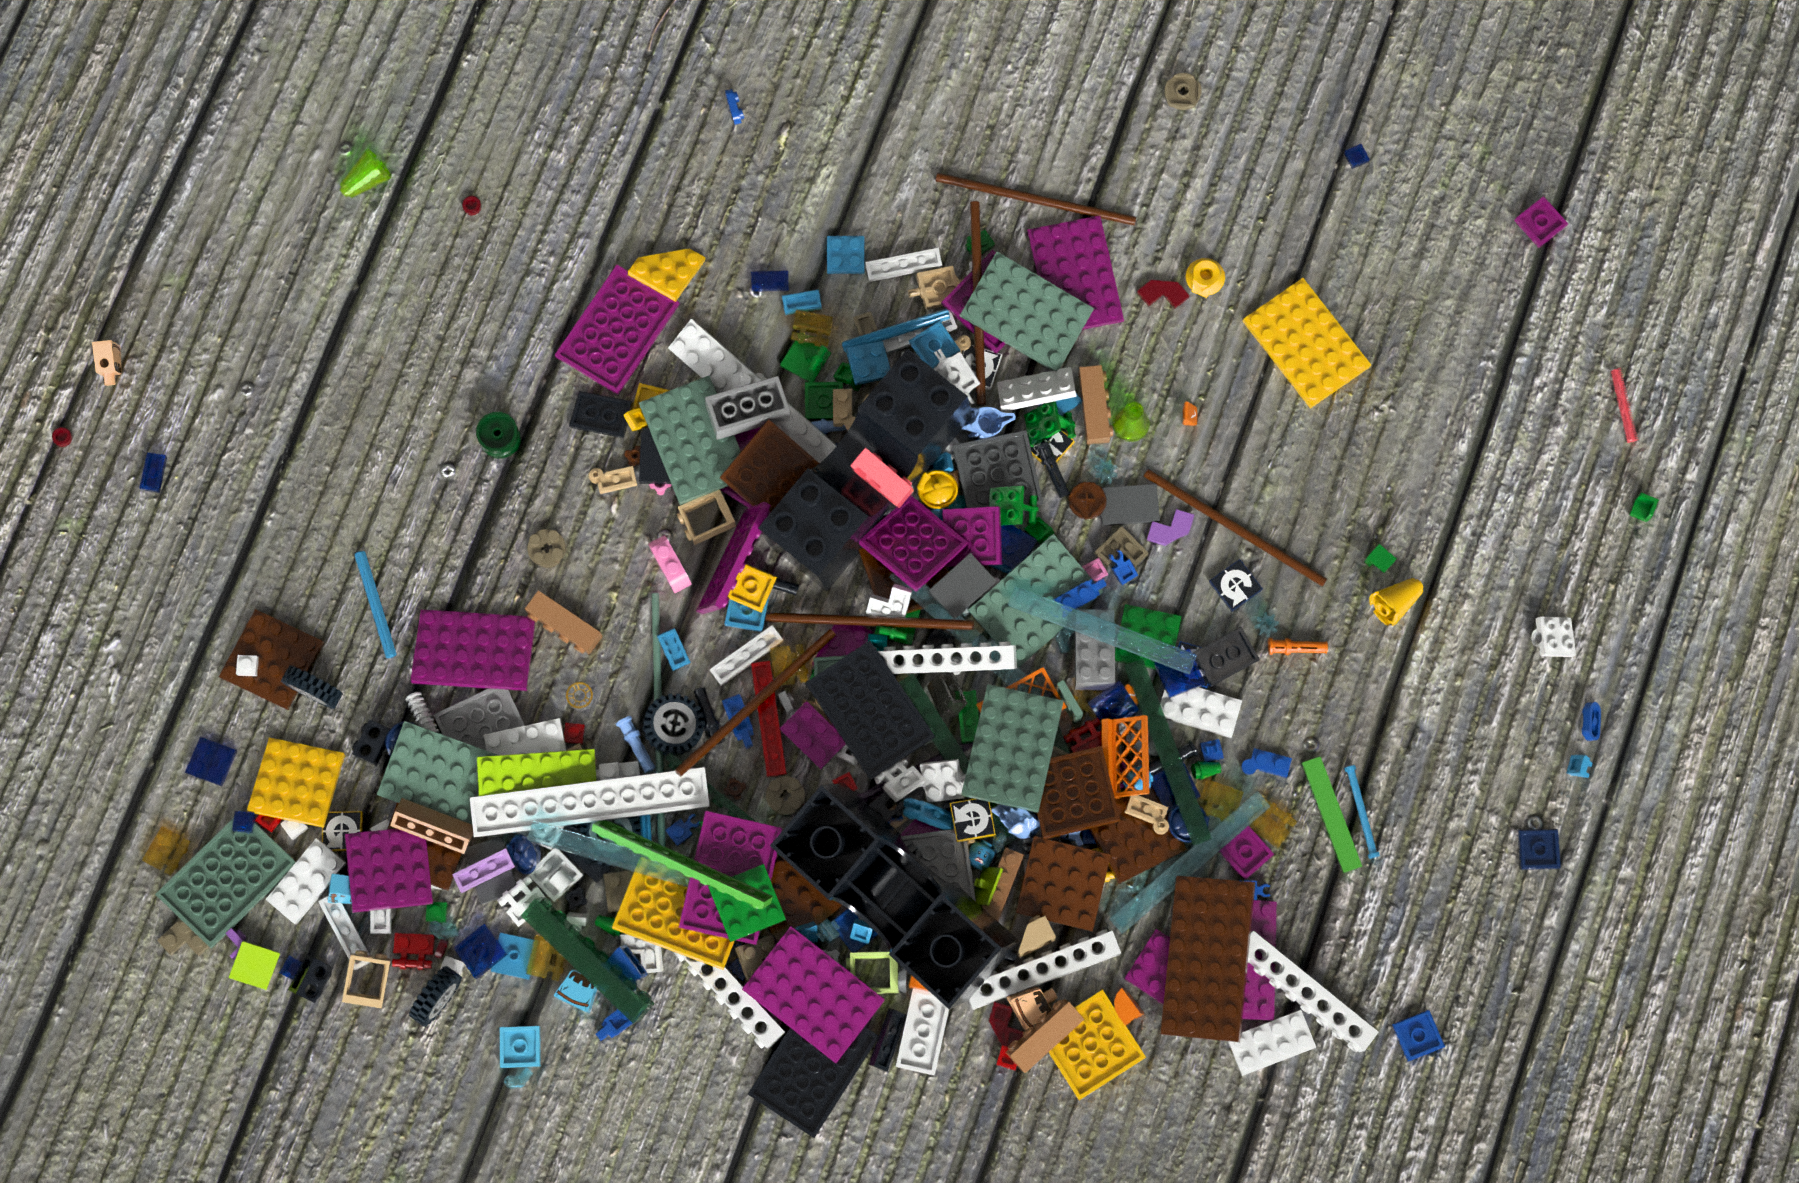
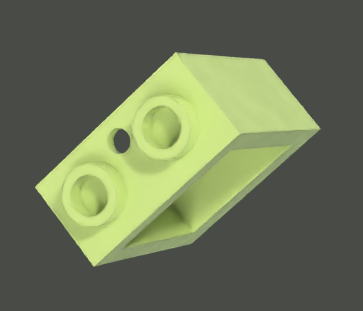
(850, 965)

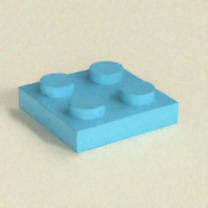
(520, 1047)

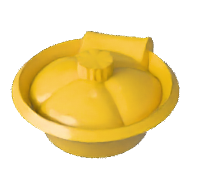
(1205, 277)
(937, 489)

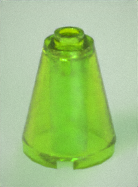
(364, 175)
(1131, 422)

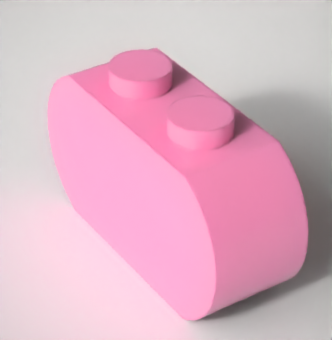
(669, 564)

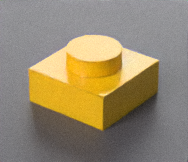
(635, 419)

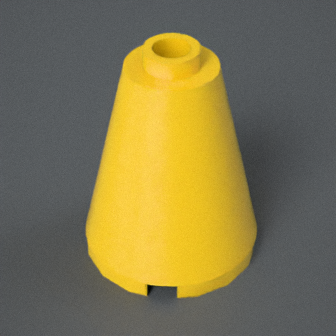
(1394, 601)

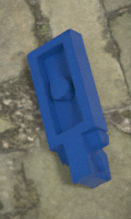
(1081, 594)
(744, 729)
(613, 1025)

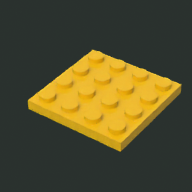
(296, 782)
(1096, 1048)

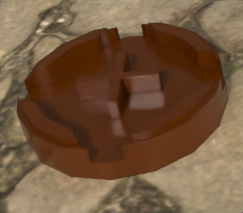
(1087, 500)

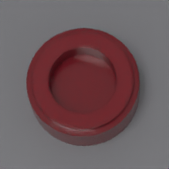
(471, 205)
(62, 437)
(441, 948)

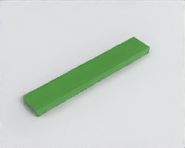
(1331, 814)

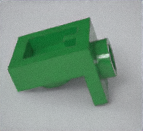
(986, 242)
(845, 375)
(1039, 530)

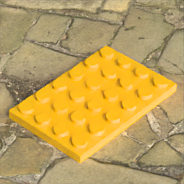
(1306, 343)
(653, 914)

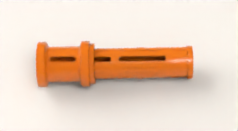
(1287, 646)

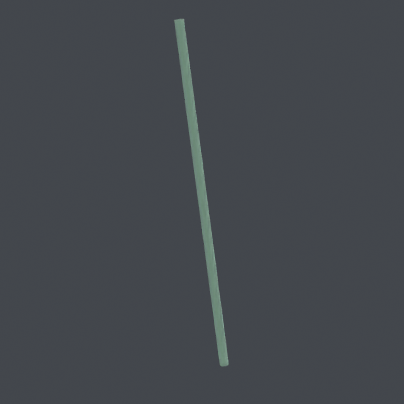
(657, 694)

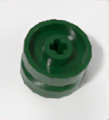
(487, 434)

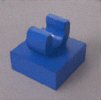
(1211, 750)

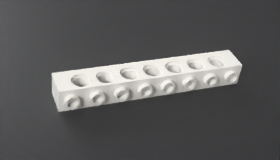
(1006, 661)
(1109, 950)
(773, 1031)
(1364, 1032)

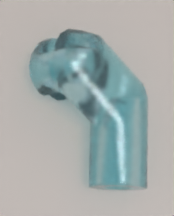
(1062, 638)
(998, 841)
(442, 932)
(515, 1082)

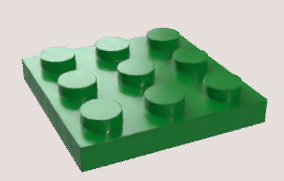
(1150, 623)
(739, 916)

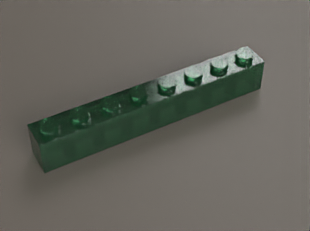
(587, 959)

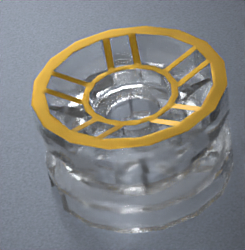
(576, 690)

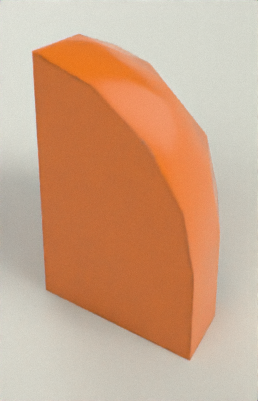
(1126, 1007)

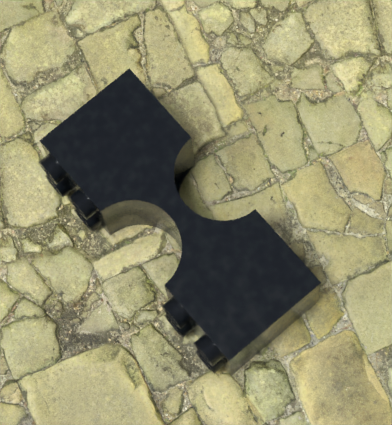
(830, 507)
(923, 920)

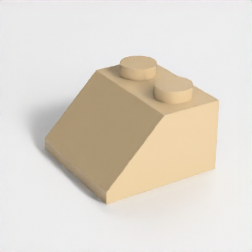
(1037, 935)

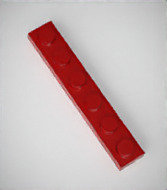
(769, 722)

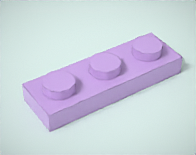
(483, 870)

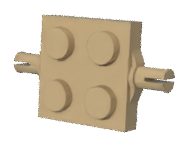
(935, 286)

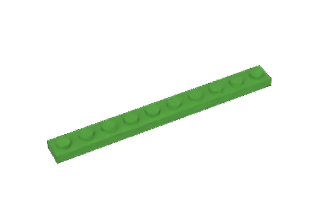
(677, 861)

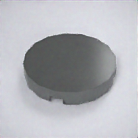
(903, 977)

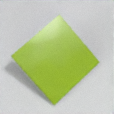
(986, 885)
(254, 965)

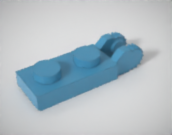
(928, 814)

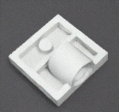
(1554, 636)
(555, 874)

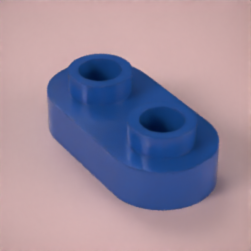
(732, 99)
(1591, 721)

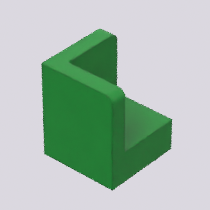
(1643, 507)
(1380, 558)

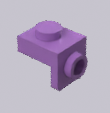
(237, 937)

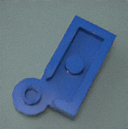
(1267, 762)

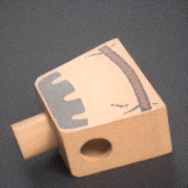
(107, 353)
(1031, 1005)

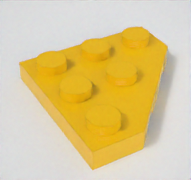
(668, 271)

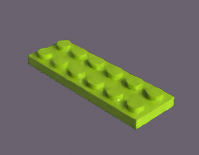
(534, 771)

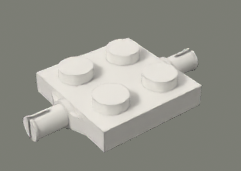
(957, 372)
(943, 780)

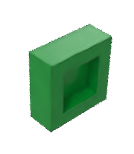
(437, 912)

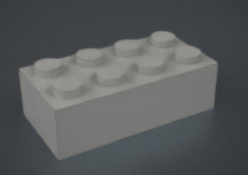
(747, 407)
(1094, 658)

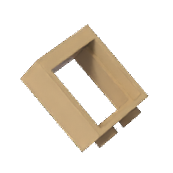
(702, 501)
(361, 999)

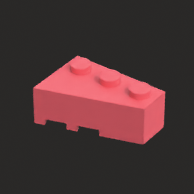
(882, 477)

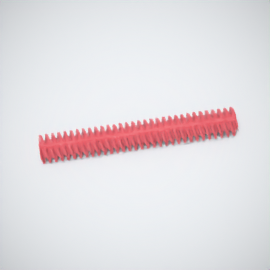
(1621, 398)

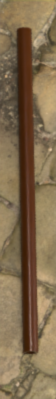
(1036, 199)
(977, 275)
(1235, 527)
(870, 621)
(754, 703)

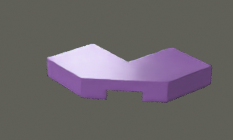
(1165, 534)

